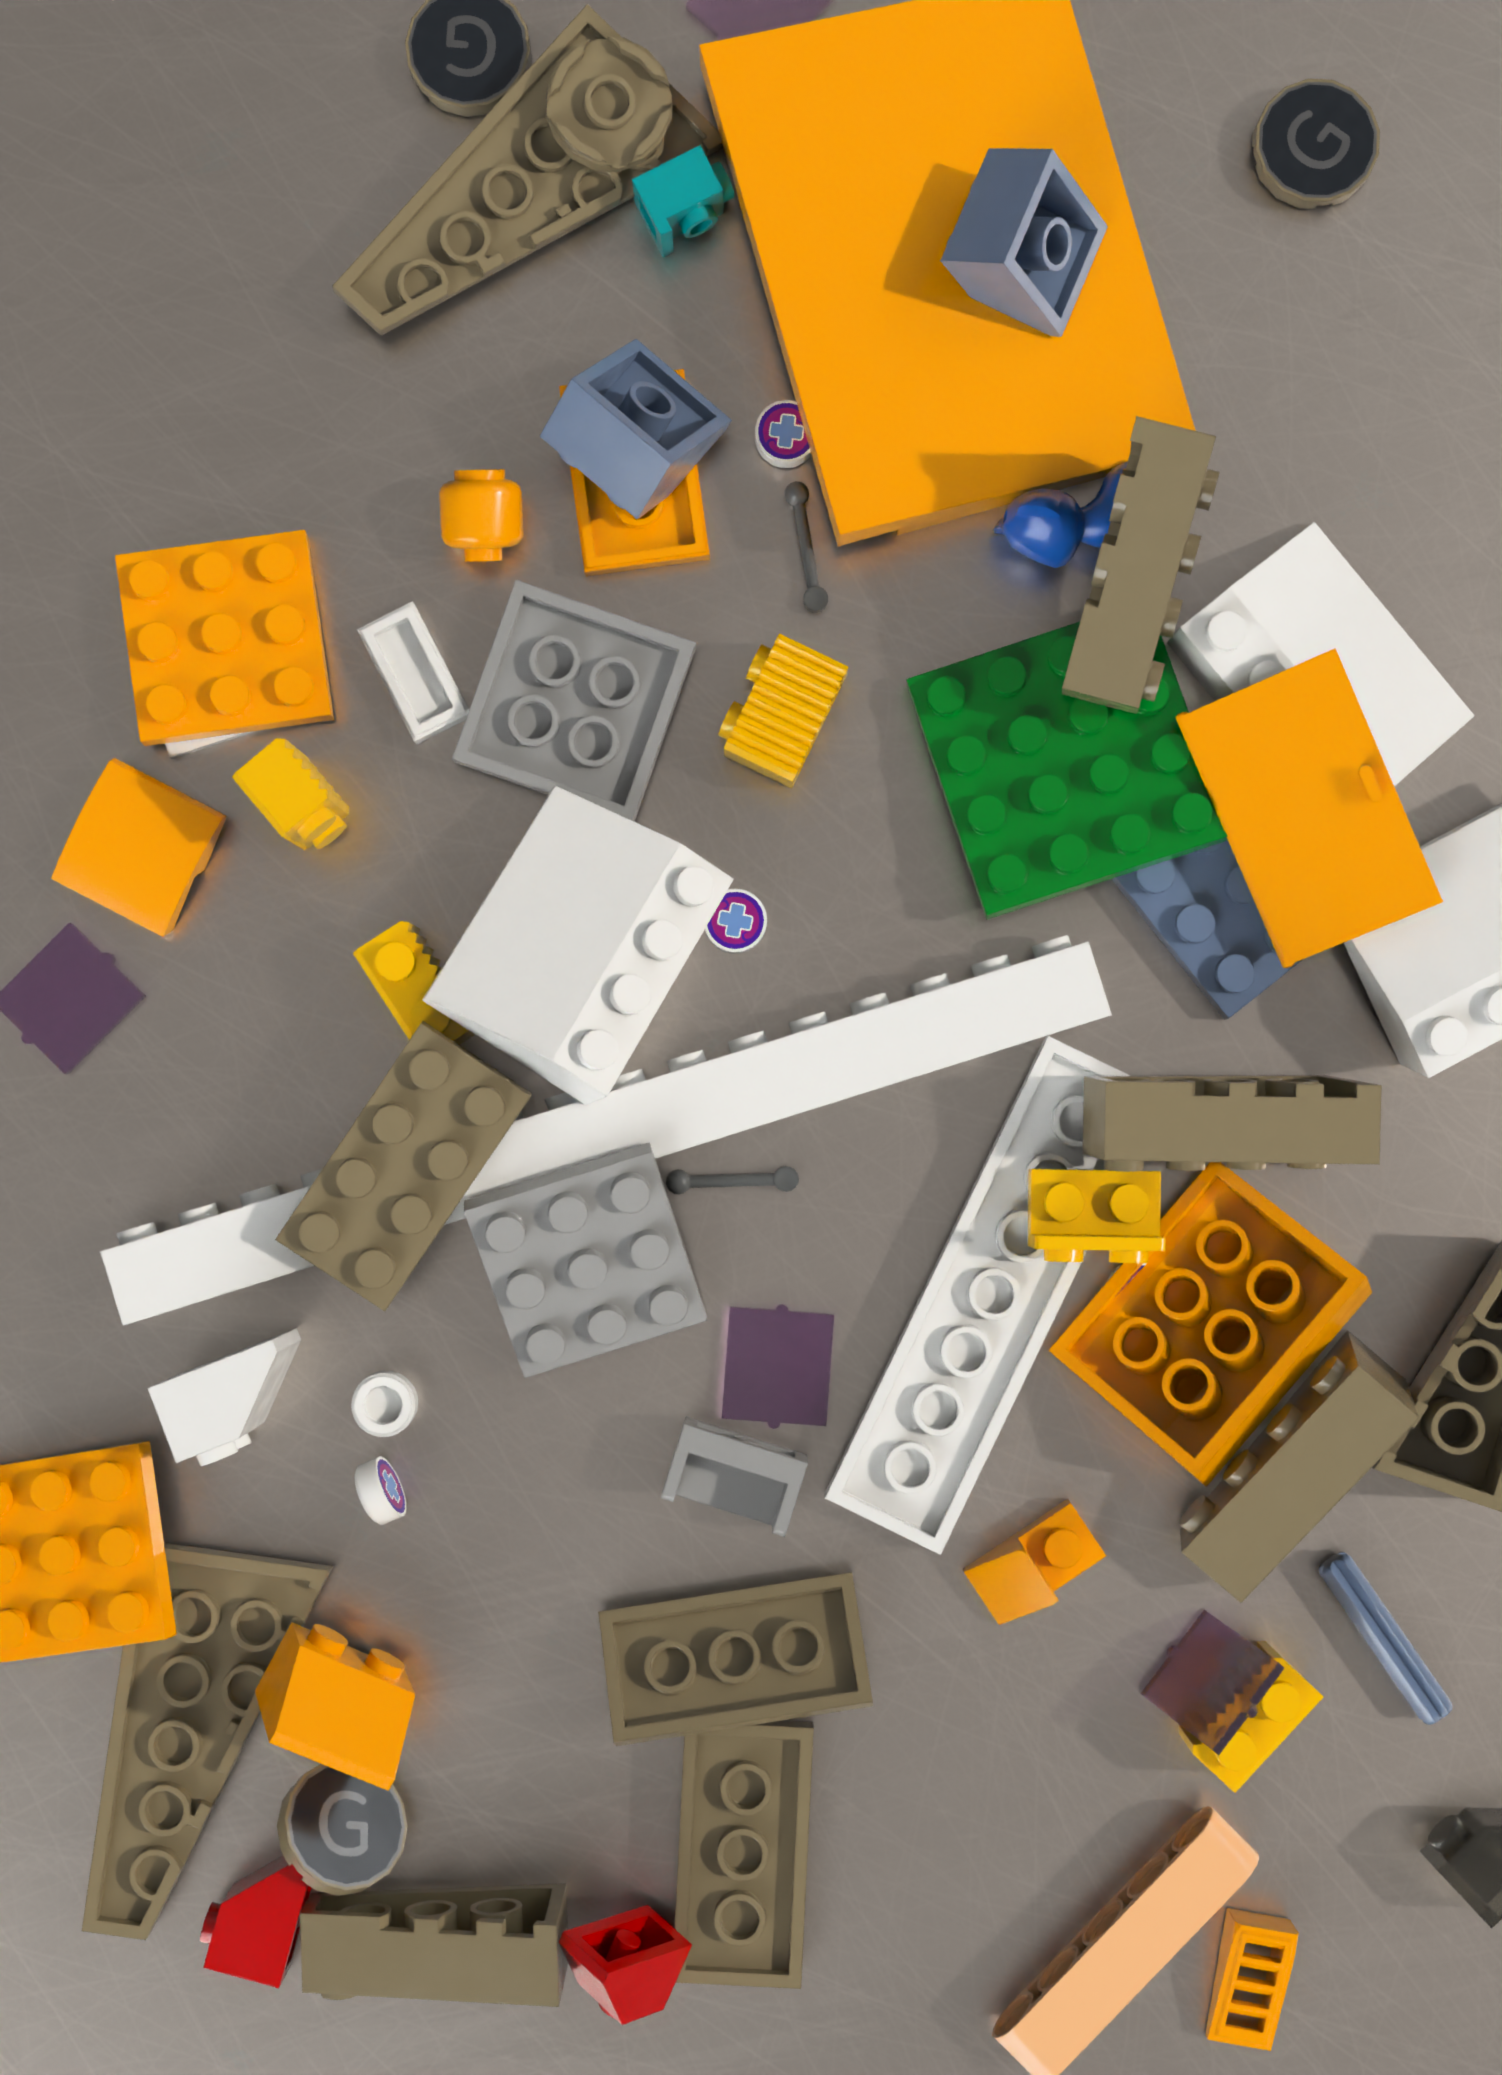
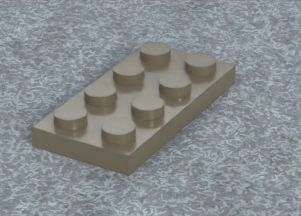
(403, 1166)
(734, 1659)
(744, 1854)

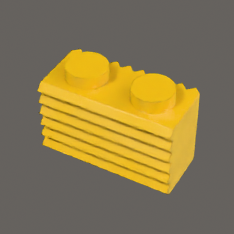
(783, 709)
(293, 795)
(402, 973)
(1278, 1715)

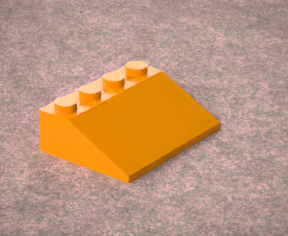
(1212, 1322)

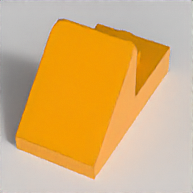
(1034, 1563)

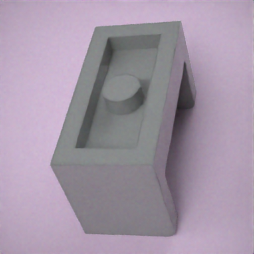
(736, 1474)

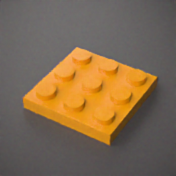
(224, 637)
(82, 1554)

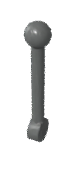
(815, 597)
(784, 1179)

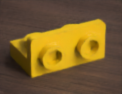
(1094, 1212)

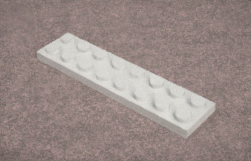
(972, 1323)

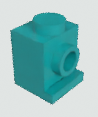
(682, 197)

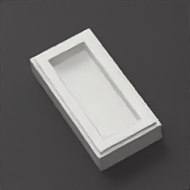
(414, 672)

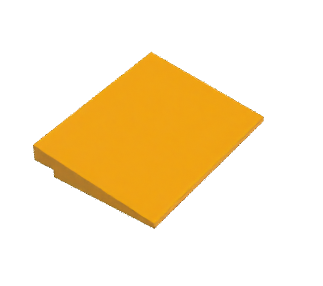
(850, 177)

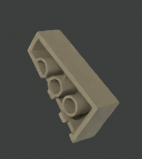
(1140, 565)
(1231, 1121)
(1459, 1403)
(1298, 1467)
(437, 1944)

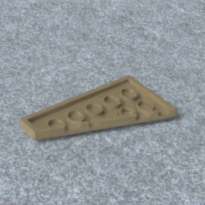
(500, 197)
(183, 1723)

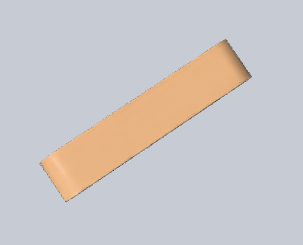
(1126, 1944)

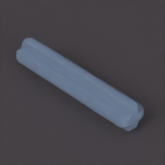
(1385, 1638)

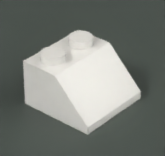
(221, 1401)

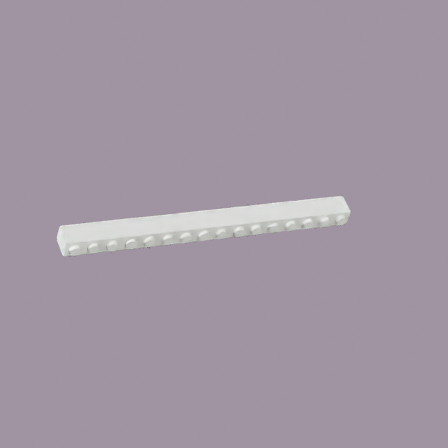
(672, 1111)

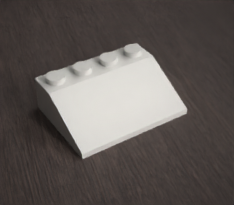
(1308, 604)
(578, 943)
(1441, 968)

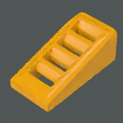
(1258, 1929)

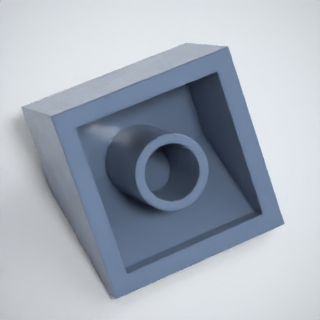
(1025, 238)
(633, 427)

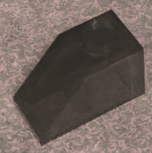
(1469, 1856)

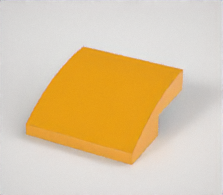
(138, 847)

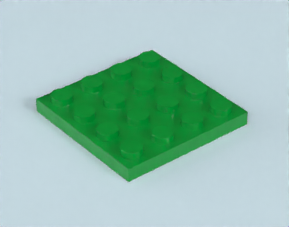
(1053, 784)

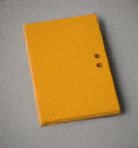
(1304, 819)

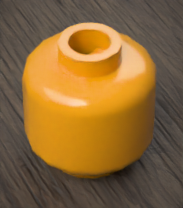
(481, 513)

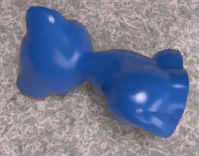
(1051, 524)

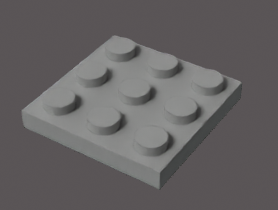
(574, 700)
(585, 1260)

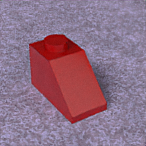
(257, 1925)
(627, 1961)

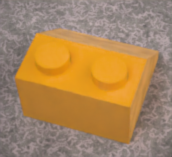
(337, 1703)

